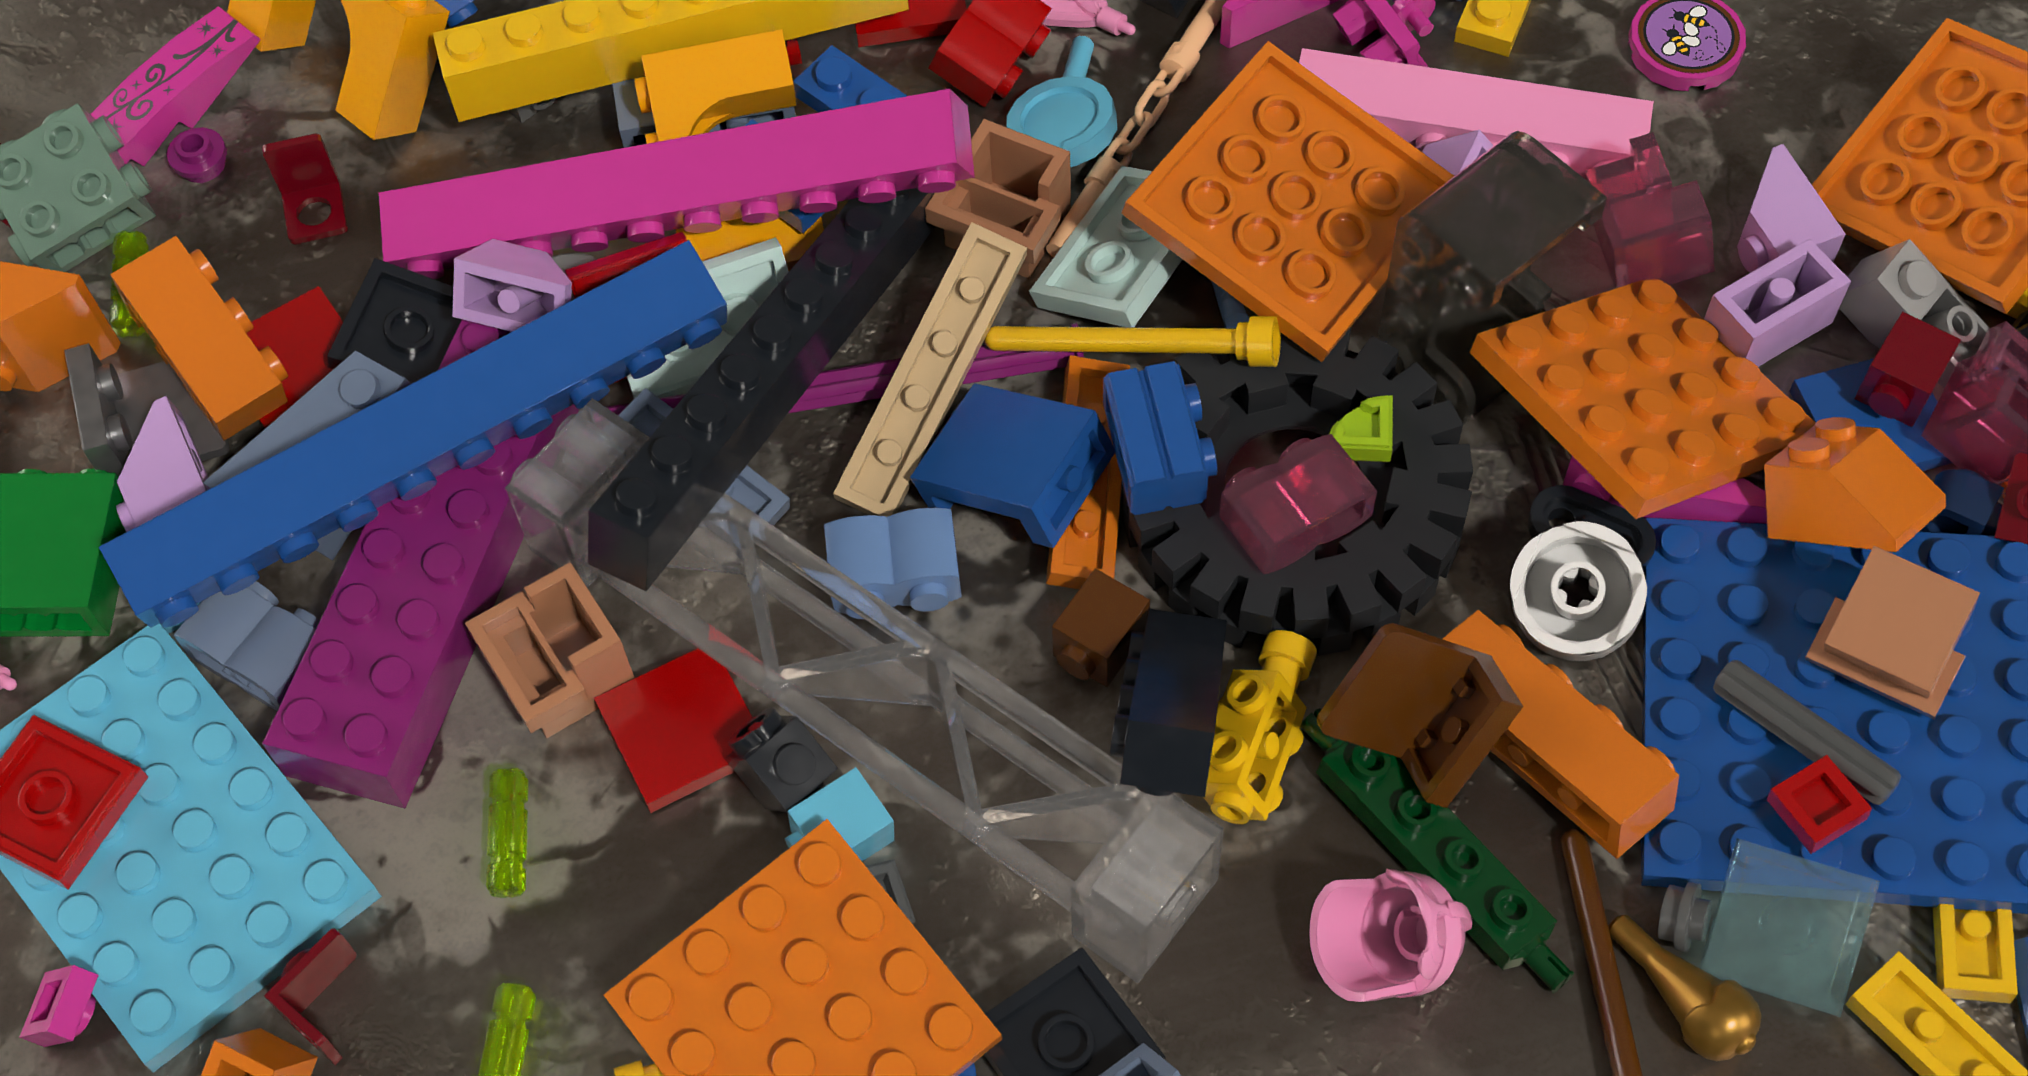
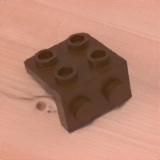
(1425, 704)

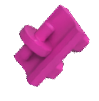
(1394, 23)

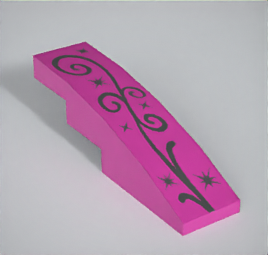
(176, 83)

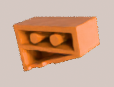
(202, 336)

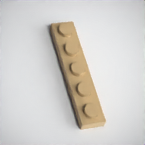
(930, 372)

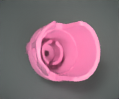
(1367, 930)

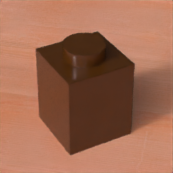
(1097, 628)

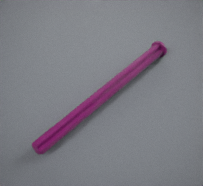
(871, 379)

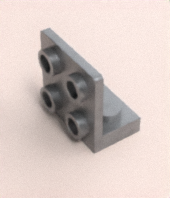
(115, 407)

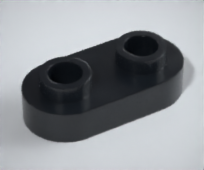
(1576, 505)

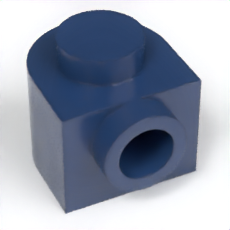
(1970, 504)

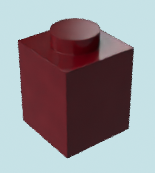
(1907, 369)

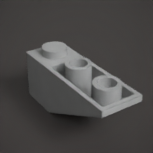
(1908, 282)

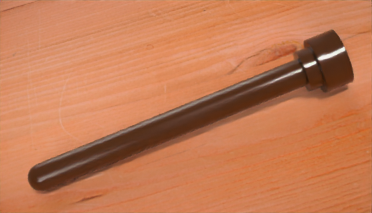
(1600, 954)

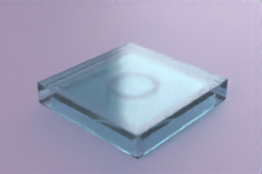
(1789, 926)

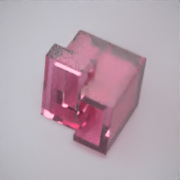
(1649, 224)
(1985, 407)

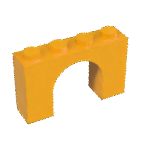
(387, 60)
(711, 83)

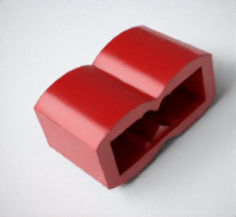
(988, 43)

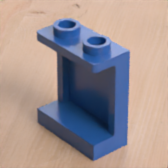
(1016, 459)

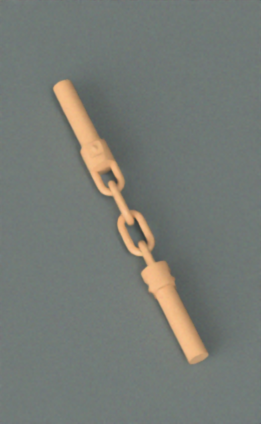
(1176, 66)

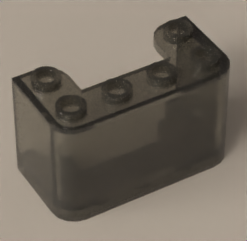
(1468, 259)

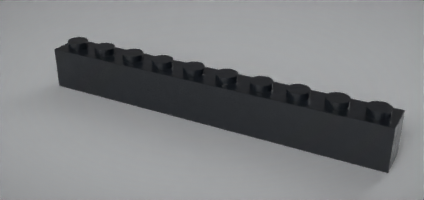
(751, 387)

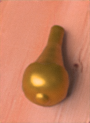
(1713, 1014)

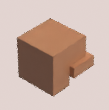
(1016, 192)
(1897, 632)
(552, 650)

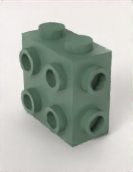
(69, 190)

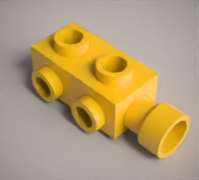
(1247, 727)

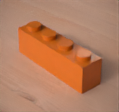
(1574, 748)

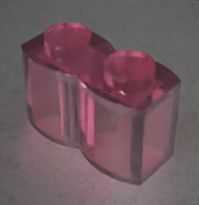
(1296, 503)

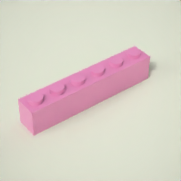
(1439, 104)

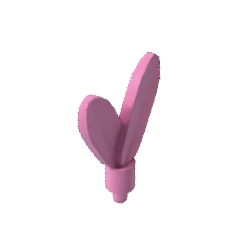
(1086, 15)

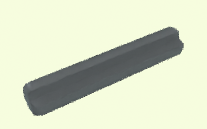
(1805, 730)

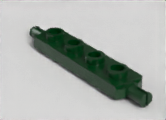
(1436, 843)

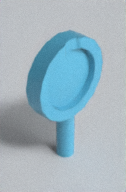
(1069, 109)

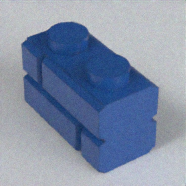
(1157, 437)

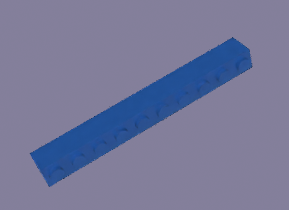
(415, 436)

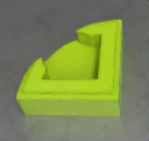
(1367, 430)

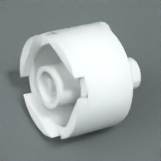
(1559, 559)

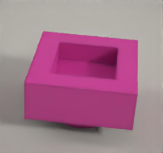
(61, 1006)

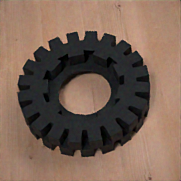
(1339, 584)

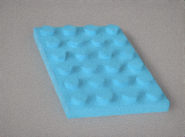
(205, 871)

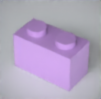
(1778, 303)

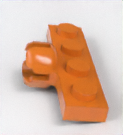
(1093, 532)

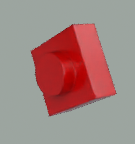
(1819, 804)

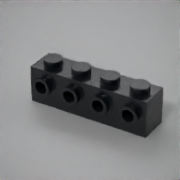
(1169, 703)

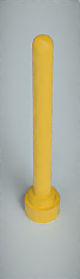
(1252, 340)

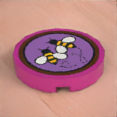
(1687, 42)

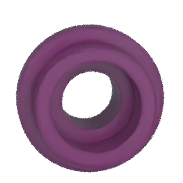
(197, 154)

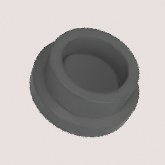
(1684, 916)

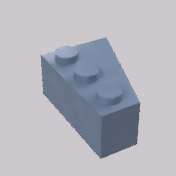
(340, 394)

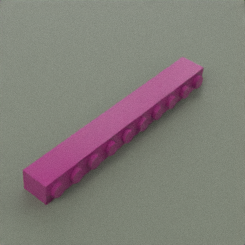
(686, 183)

